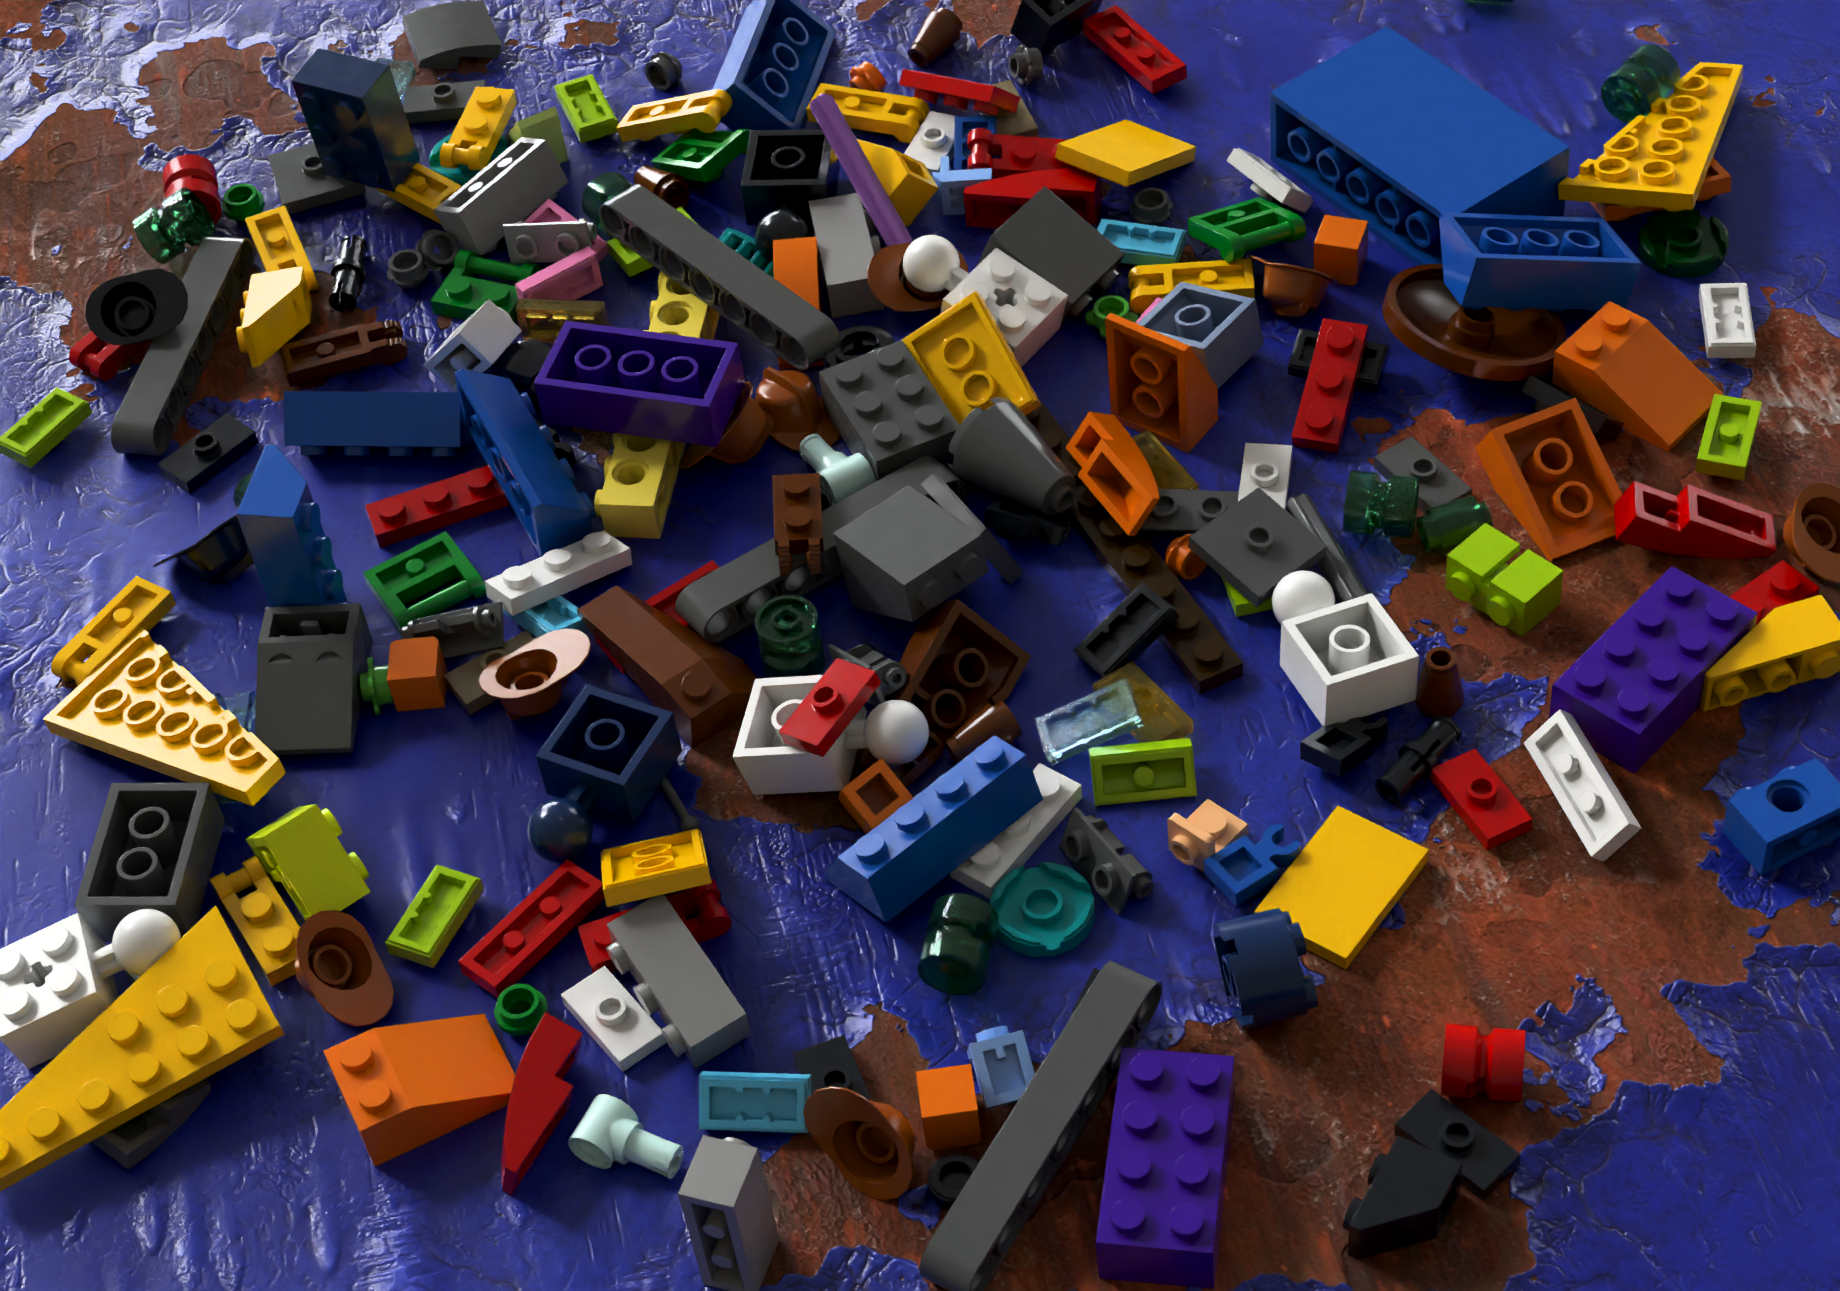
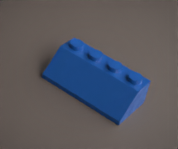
(773, 65)
(1535, 262)
(376, 420)
(524, 460)
(287, 536)
(937, 829)

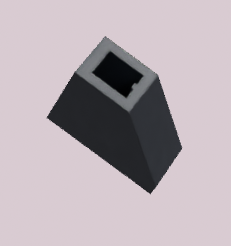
(1405, 1200)

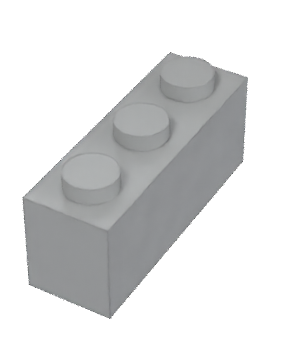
(502, 195)
(845, 253)
(676, 981)
(729, 1214)

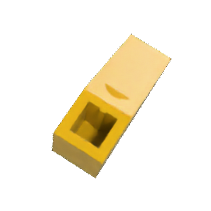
(903, 179)
(274, 312)
(1779, 652)

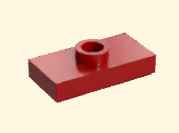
(829, 707)
(1481, 799)

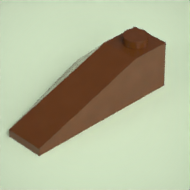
(671, 664)
(952, 672)

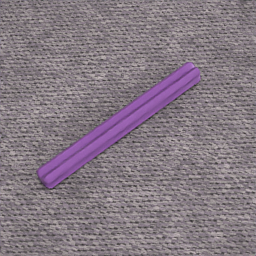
(859, 170)

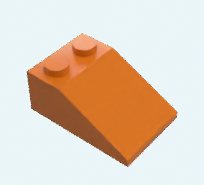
(1634, 376)
(1158, 384)
(1553, 478)
(420, 1081)

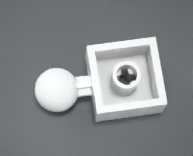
(1019, 299)
(1344, 654)
(769, 766)
(65, 978)

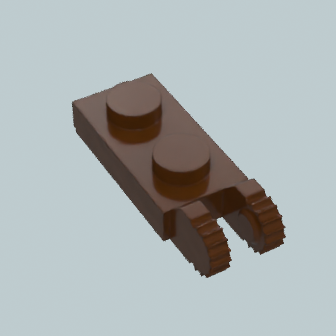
(343, 351)
(797, 520)

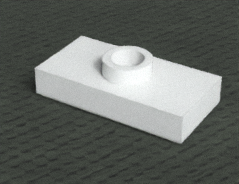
(933, 140)
(1268, 181)
(1727, 320)
(1267, 468)
(613, 1018)

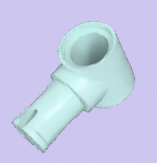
(838, 473)
(613, 1134)

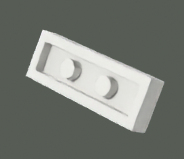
(558, 572)
(1582, 785)
(1023, 837)

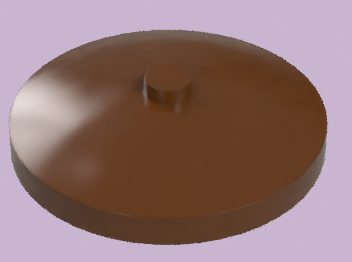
(1475, 343)

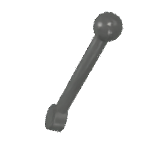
(687, 821)

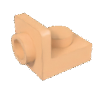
(1203, 833)

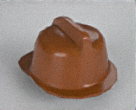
(893, 288)
(1293, 288)
(795, 407)
(742, 437)
(1814, 530)
(535, 674)
(342, 968)
(864, 1139)

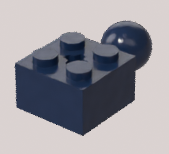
(602, 759)

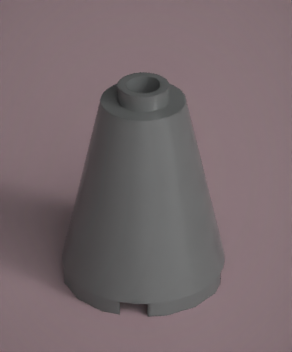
(1011, 459)

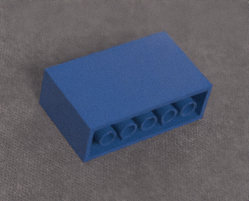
(1409, 138)

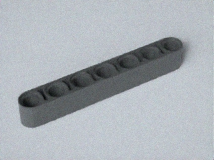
(720, 277)
(180, 357)
(732, 594)
(1040, 1131)

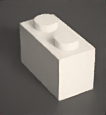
(473, 344)

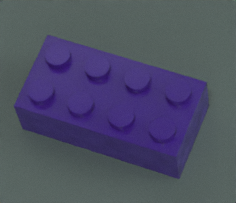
(640, 383)
(1650, 667)
(1166, 1168)

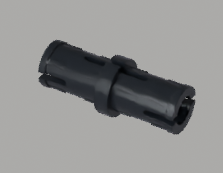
(348, 273)
(1418, 759)

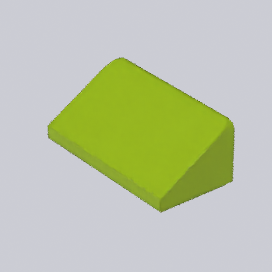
(1143, 771)

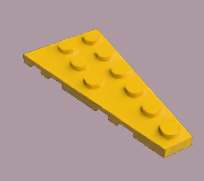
(1668, 152)
(166, 721)
(155, 1040)

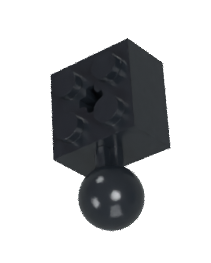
(780, 178)

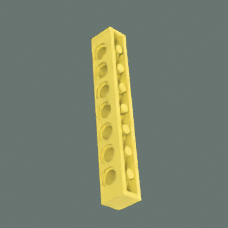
(645, 469)

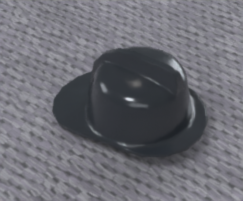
(137, 307)
(218, 555)

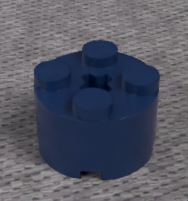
(1263, 967)

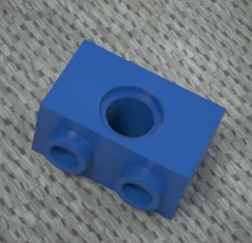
(1784, 816)

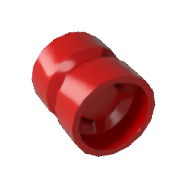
(198, 176)
(1483, 1062)

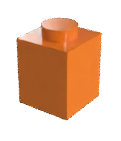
(874, 796)

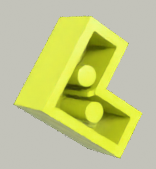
(310, 860)

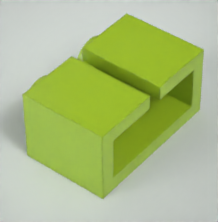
(1510, 594)

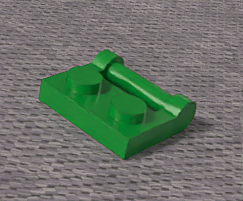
(701, 154)
(1246, 227)
(463, 295)
(420, 572)

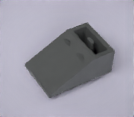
(311, 677)

